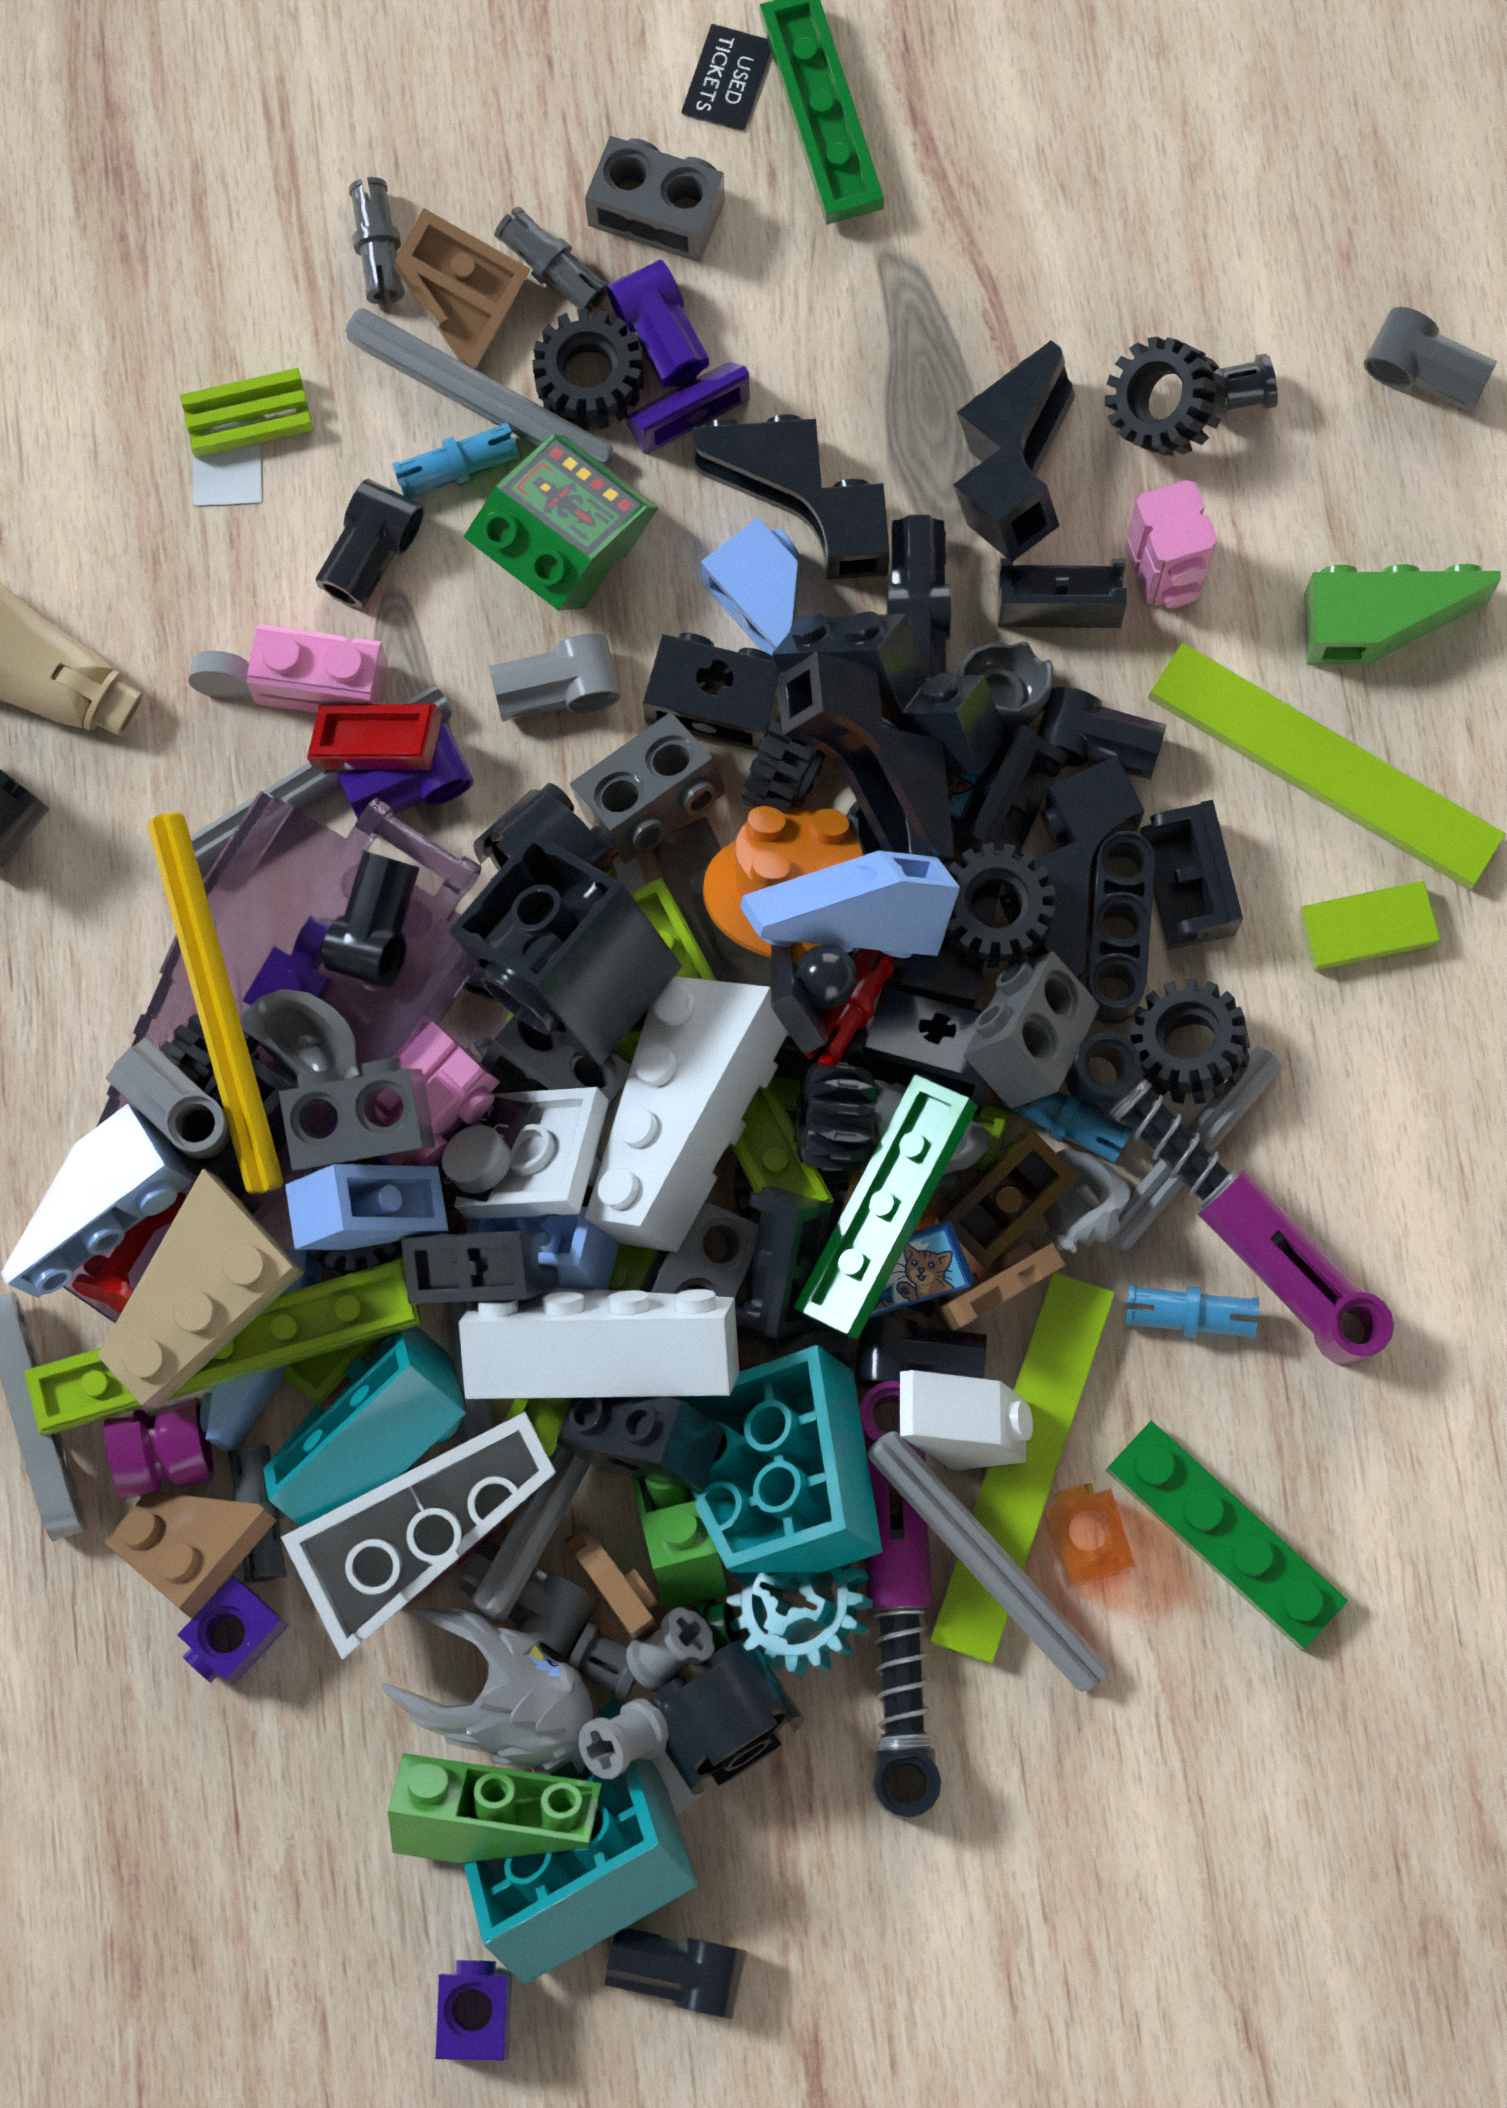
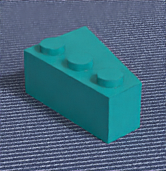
(372, 1431)

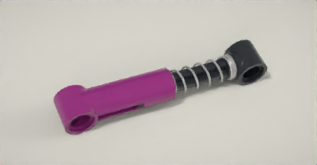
(1236, 1207)
(900, 1593)

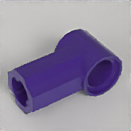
(655, 313)
(406, 788)

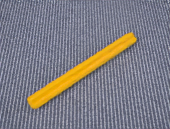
(215, 1003)

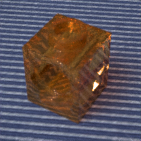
(1080, 1565)

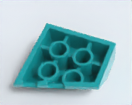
(789, 1469)
(563, 1902)

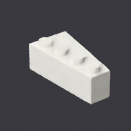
(682, 1107)
(600, 1345)
(401, 1536)

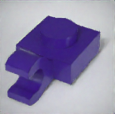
(294, 970)

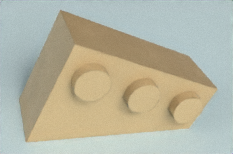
(197, 1293)

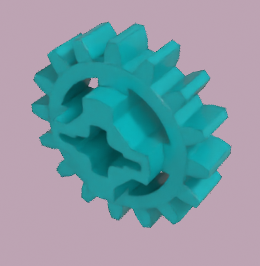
(787, 1628)

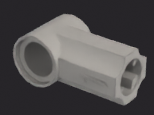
(572, 677)
(167, 1097)

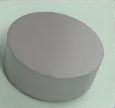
(219, 675)
(476, 1159)

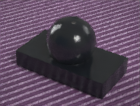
(808, 985)

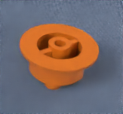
(769, 852)

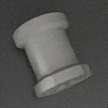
(661, 1656)
(614, 1743)

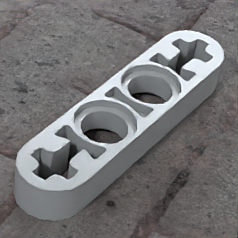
(42, 1455)

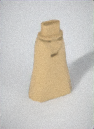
(57, 673)

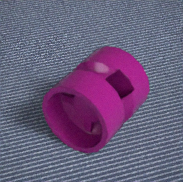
(158, 1448)

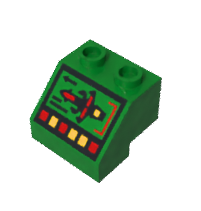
(560, 522)

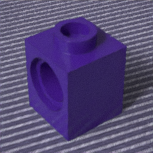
(260, 1624)
(462, 2043)

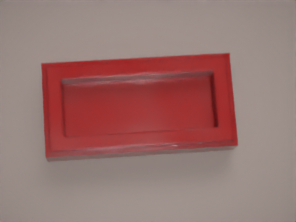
(374, 737)

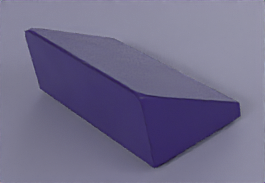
(689, 406)

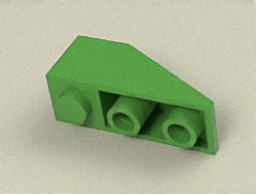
(1371, 614)
(678, 1545)
(486, 1811)

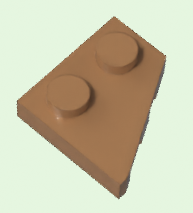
(459, 284)
(1020, 1270)
(188, 1543)
(624, 1594)

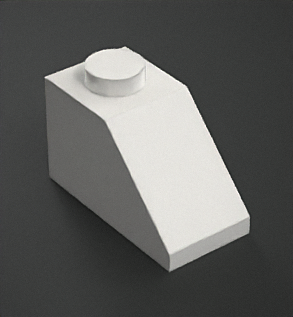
(964, 1419)

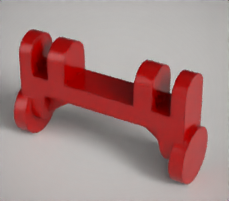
(110, 1275)

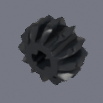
(835, 1117)

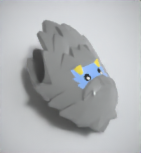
(527, 1707)

